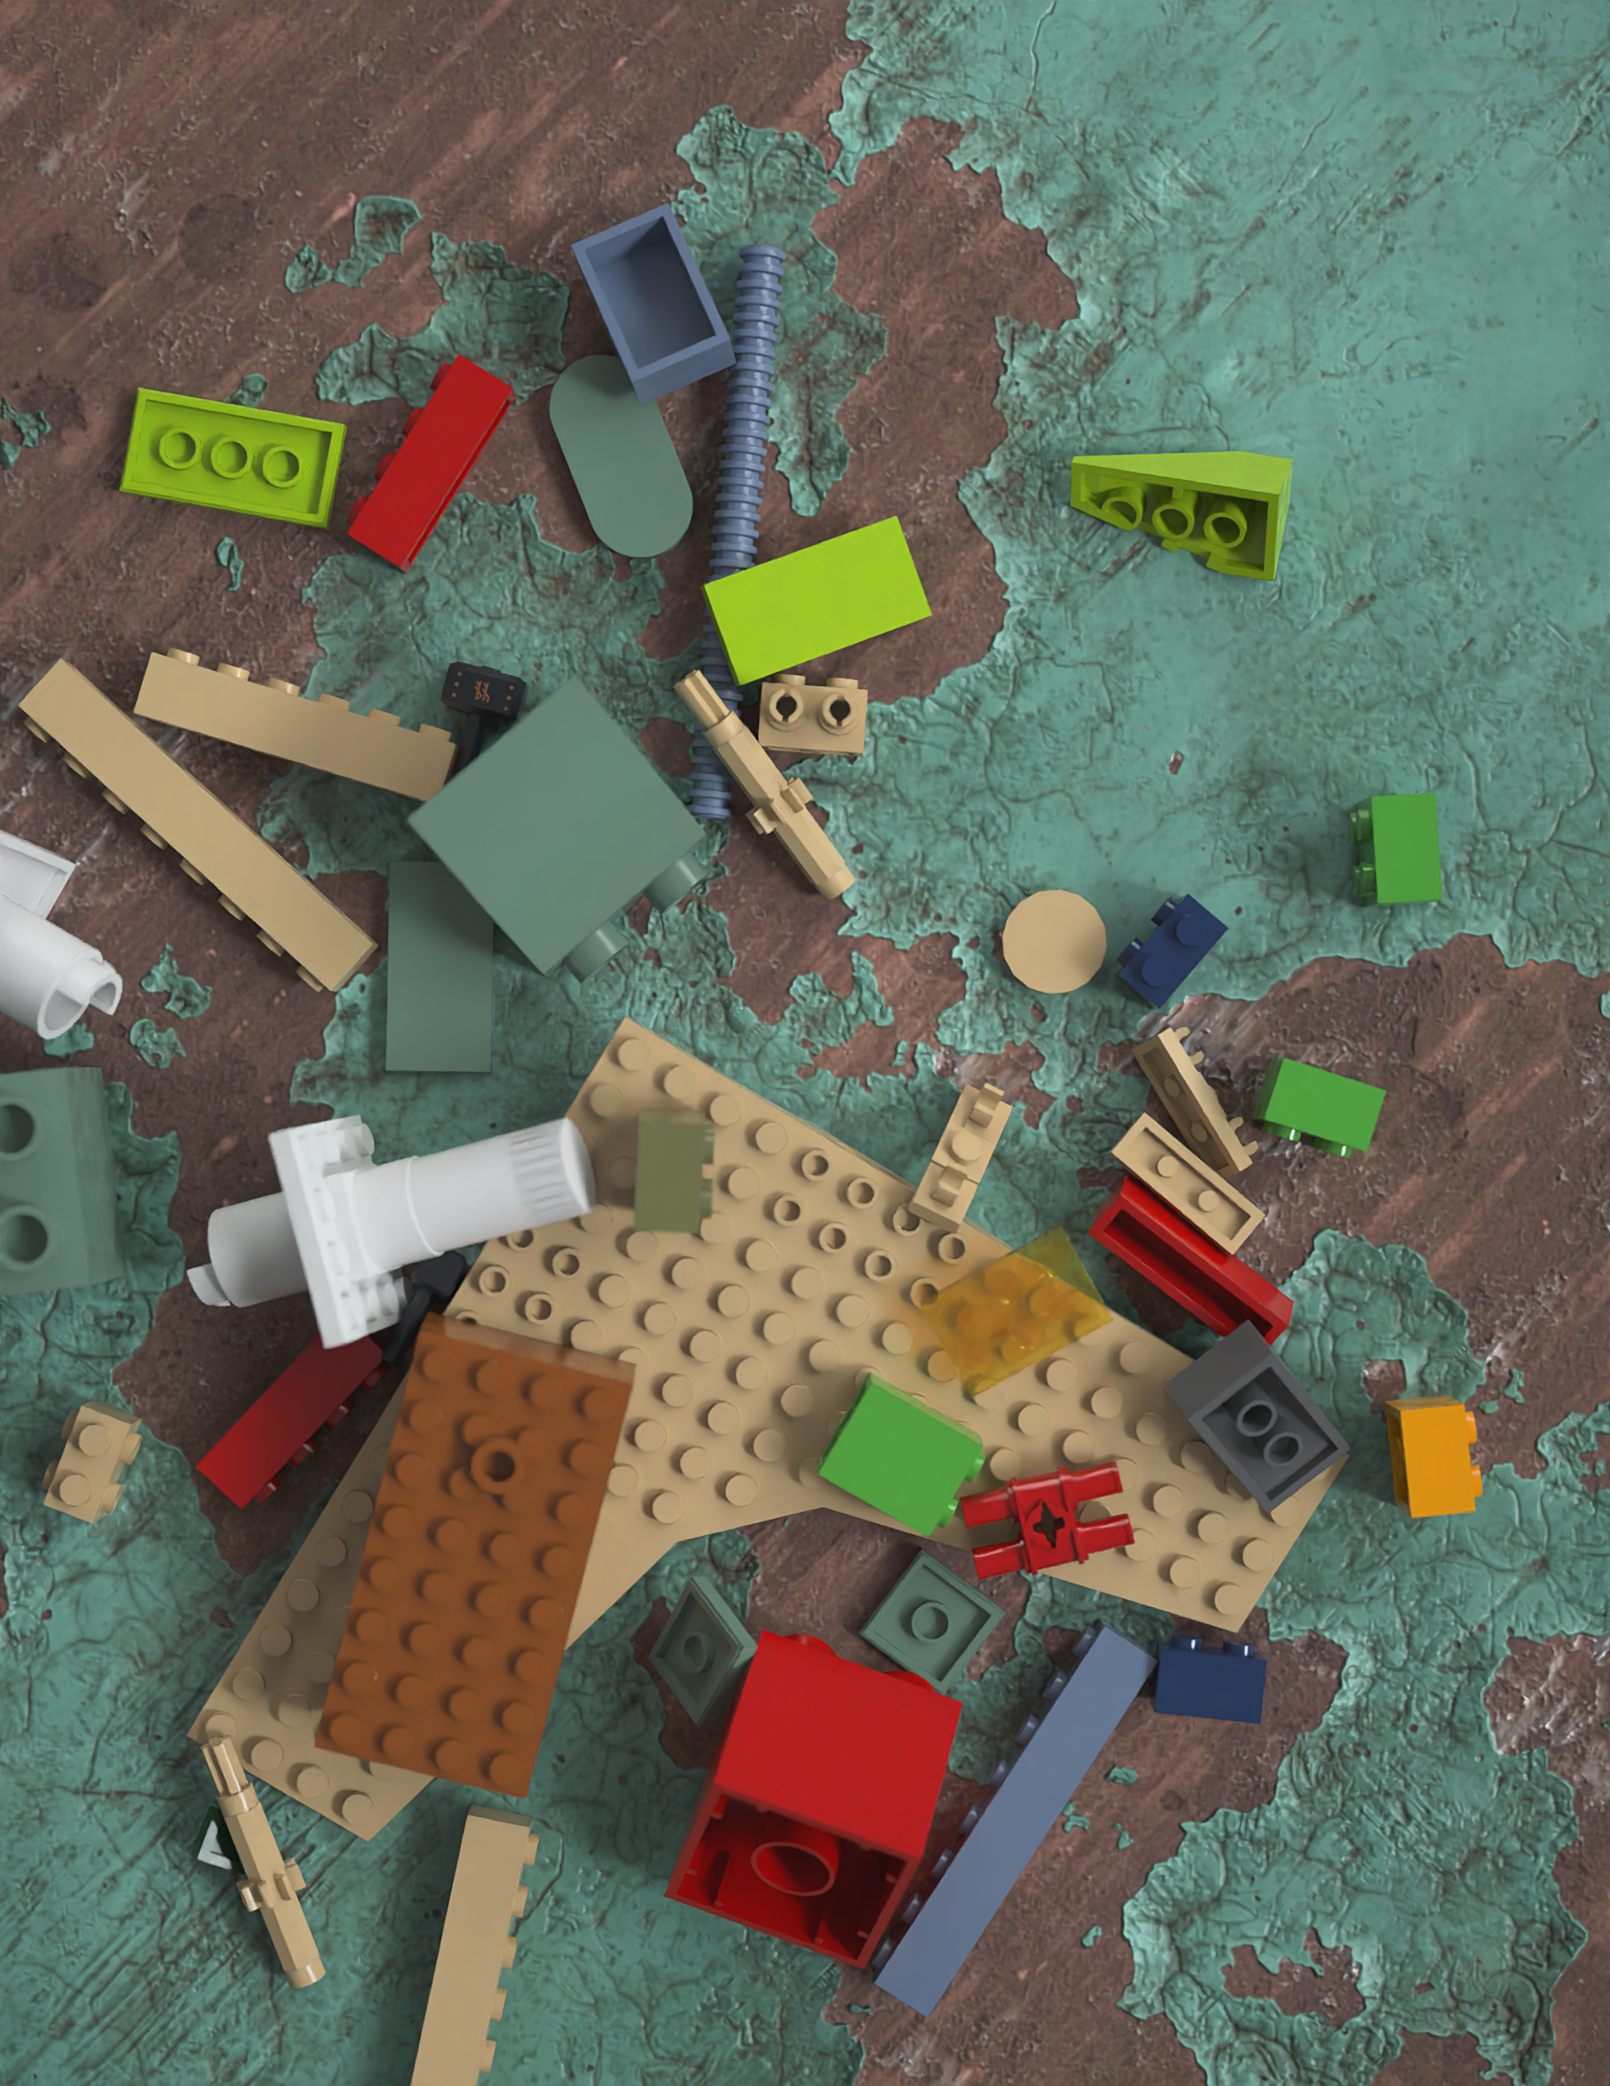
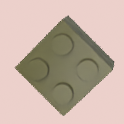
(669, 1170)

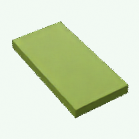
(233, 458)
(816, 601)

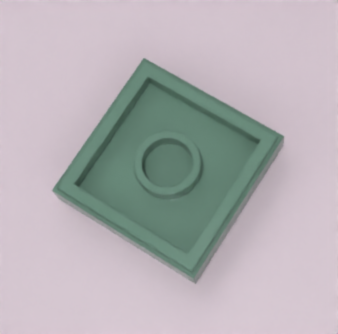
(932, 1621)
(702, 1652)

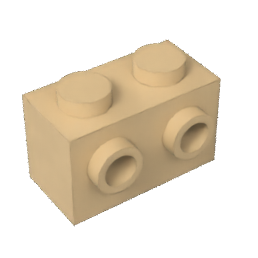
(96, 1449)

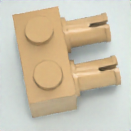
(813, 717)

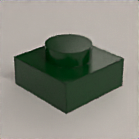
(215, 1843)

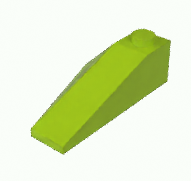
(1208, 503)

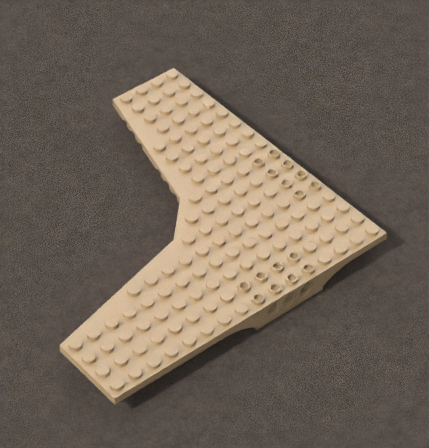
(740, 1379)

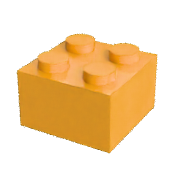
(1432, 1456)

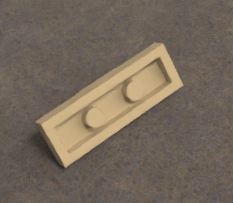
(1193, 1103)
(961, 1157)
(1186, 1184)

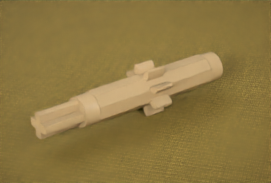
(776, 801)
(269, 1879)

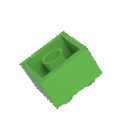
(1396, 850)
(1319, 1105)

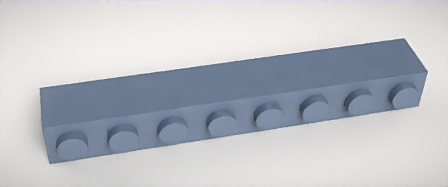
(1013, 1817)

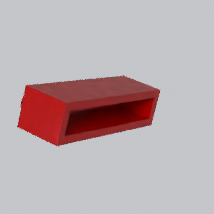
(431, 462)
(1187, 1264)
(289, 1415)

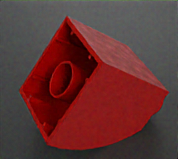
(816, 1798)

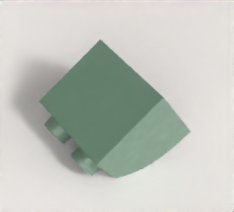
(564, 834)
(56, 1182)

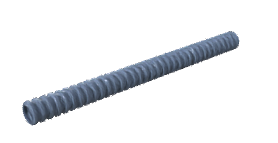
(738, 493)

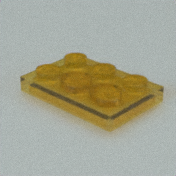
(1016, 1311)

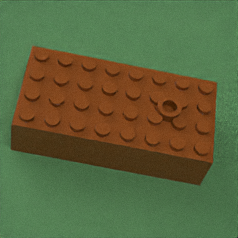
(475, 1555)

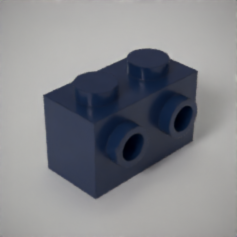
(1171, 950)
(1208, 1680)

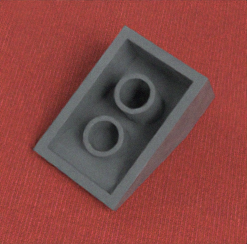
(1257, 1416)

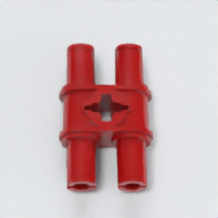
(1070, 1538)

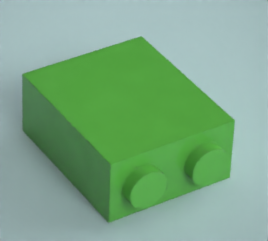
(901, 1456)

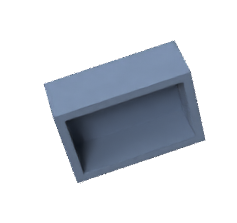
(654, 304)

